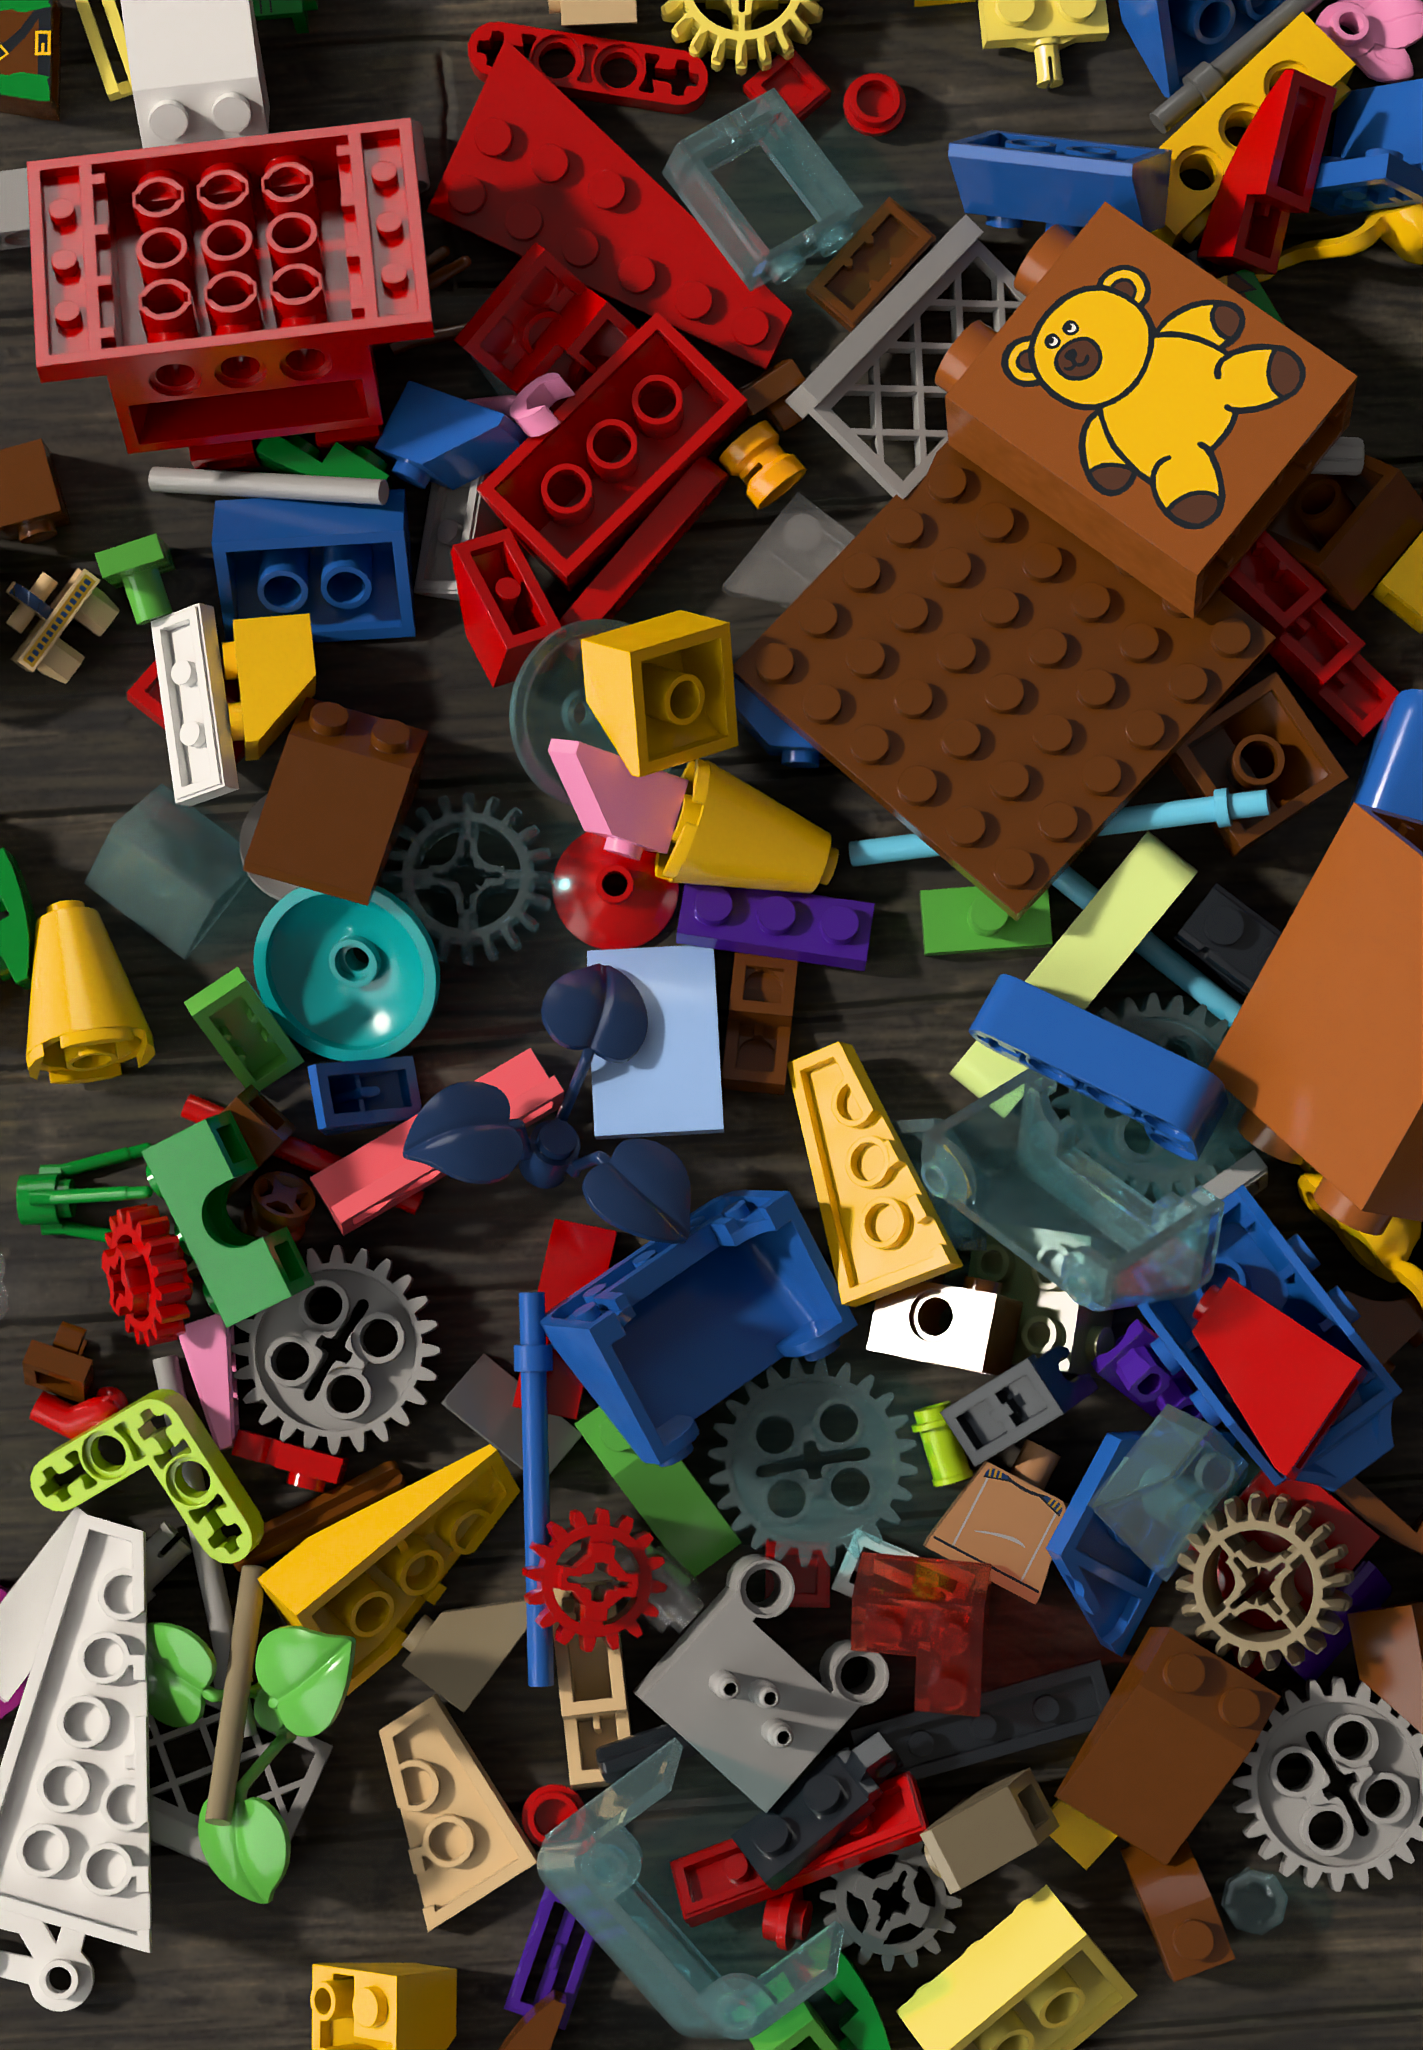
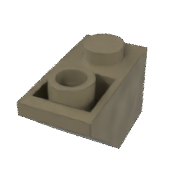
(988, 1830)

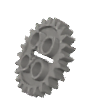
(386, 1380)
(1286, 1811)

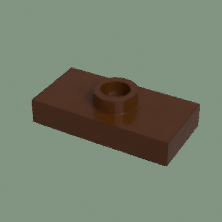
(871, 264)

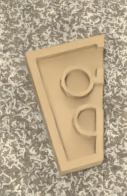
(452, 1813)

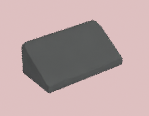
(485, 1404)

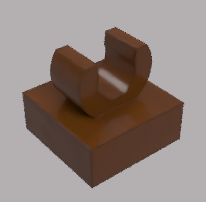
(771, 390)
(61, 1366)

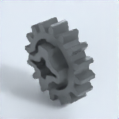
(916, 1911)

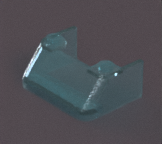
(594, 1873)

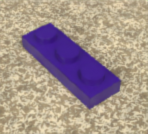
(777, 924)

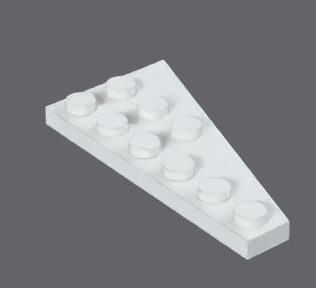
(80, 1751)

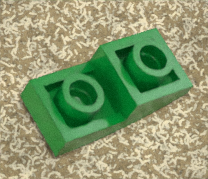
(300, 457)
(18, 929)
(863, 2021)

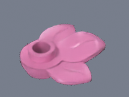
(1380, 35)

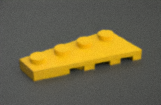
(868, 1192)

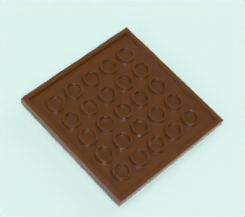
(994, 677)

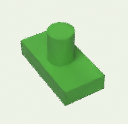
(138, 569)
(971, 923)
(244, 1031)

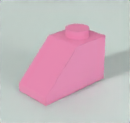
(616, 805)

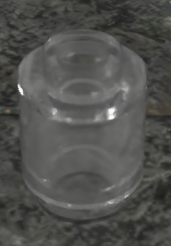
(680, 1601)

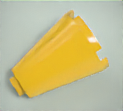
(742, 838)
(81, 1001)

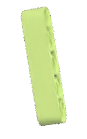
(1093, 946)

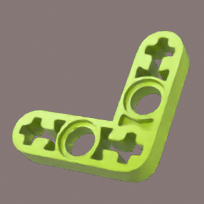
(150, 1447)

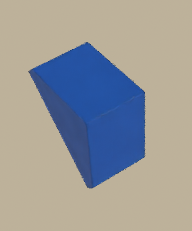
(364, 1093)

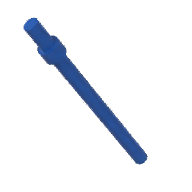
(533, 1359)

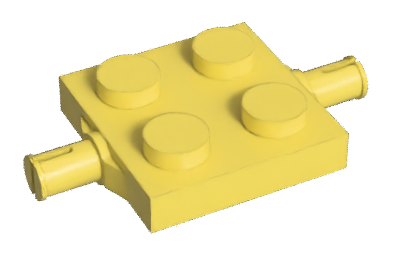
(1042, 29)

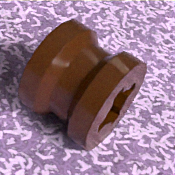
(278, 1202)

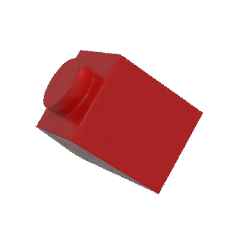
(500, 604)

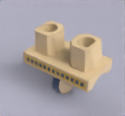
(76, 601)

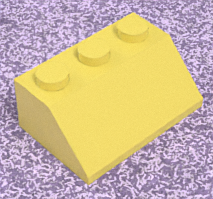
(1020, 1987)

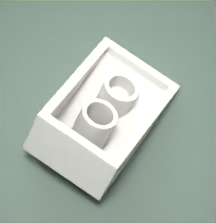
(195, 70)

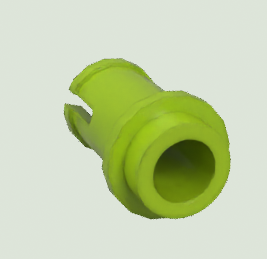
(942, 1449)

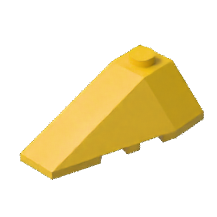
(390, 1558)

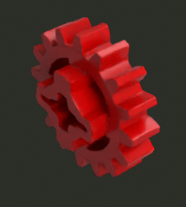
(147, 1275)
(593, 1610)

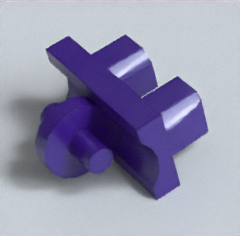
(1142, 1375)

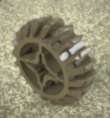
(1281, 1599)

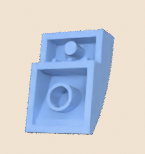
(676, 1073)

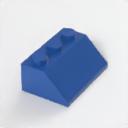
(1058, 179)
(320, 559)

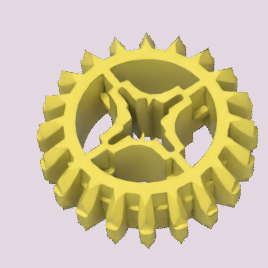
(742, 42)

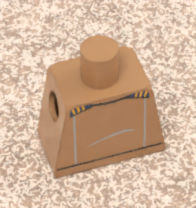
(1005, 1522)

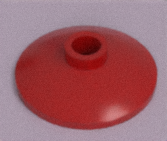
(605, 919)

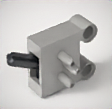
(742, 1696)

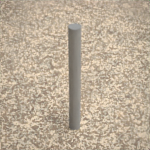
(269, 485)

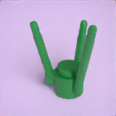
(49, 1198)

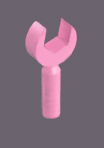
(532, 404)

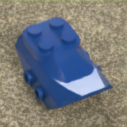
(1280, 1273)

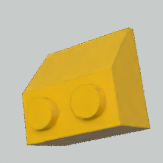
(663, 689)

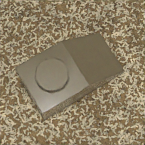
(464, 1648)

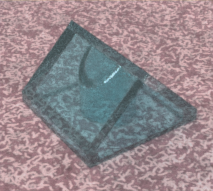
(168, 870)

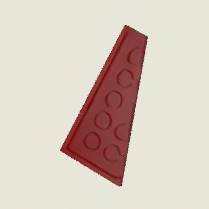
(552, 177)

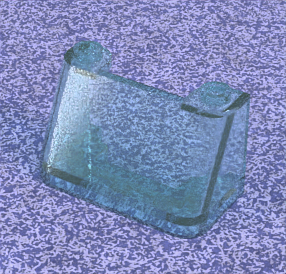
(1064, 1214)

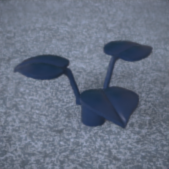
(473, 1139)

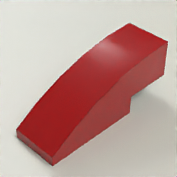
(1269, 176)
(572, 1260)

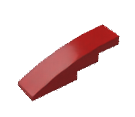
(1310, 638)

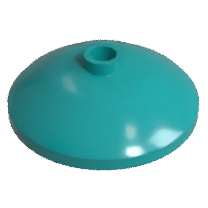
(331, 997)

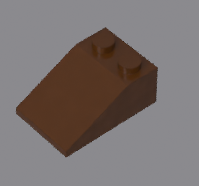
(337, 801)
(1166, 1743)

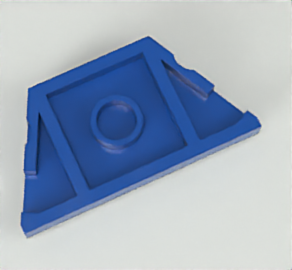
(1096, 1563)

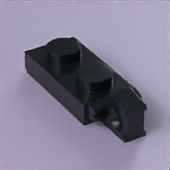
(817, 1811)

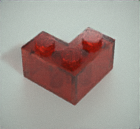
(930, 1613)

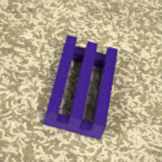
(514, 2002)

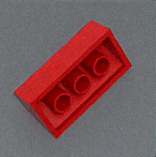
(614, 451)

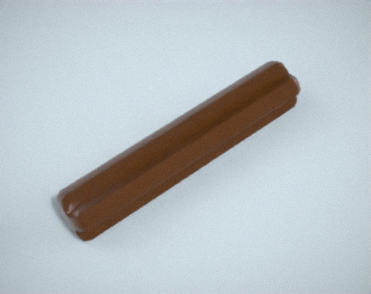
(325, 1510)

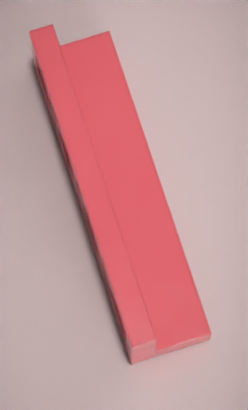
(380, 1176)

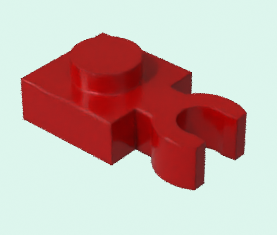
(306, 1467)

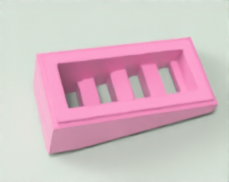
(213, 1367)

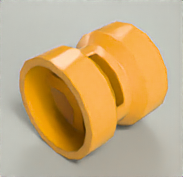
(762, 464)

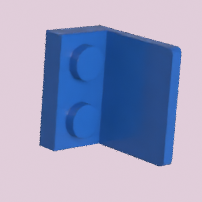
(1374, 152)

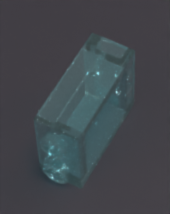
(799, 159)

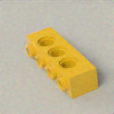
(1202, 139)

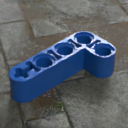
(1104, 1062)

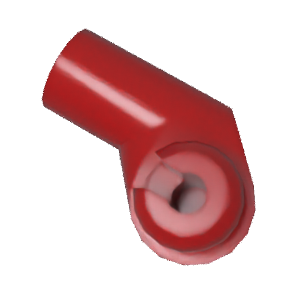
(75, 1419)

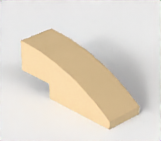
(590, 1697)

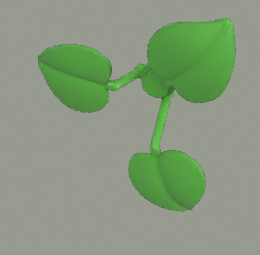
(298, 1694)

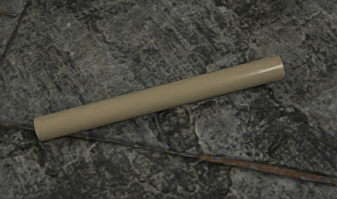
(235, 1697)

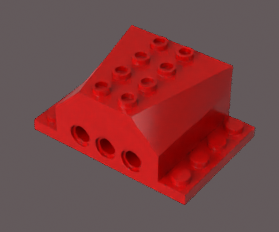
(231, 279)

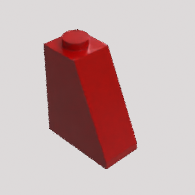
(1276, 1372)

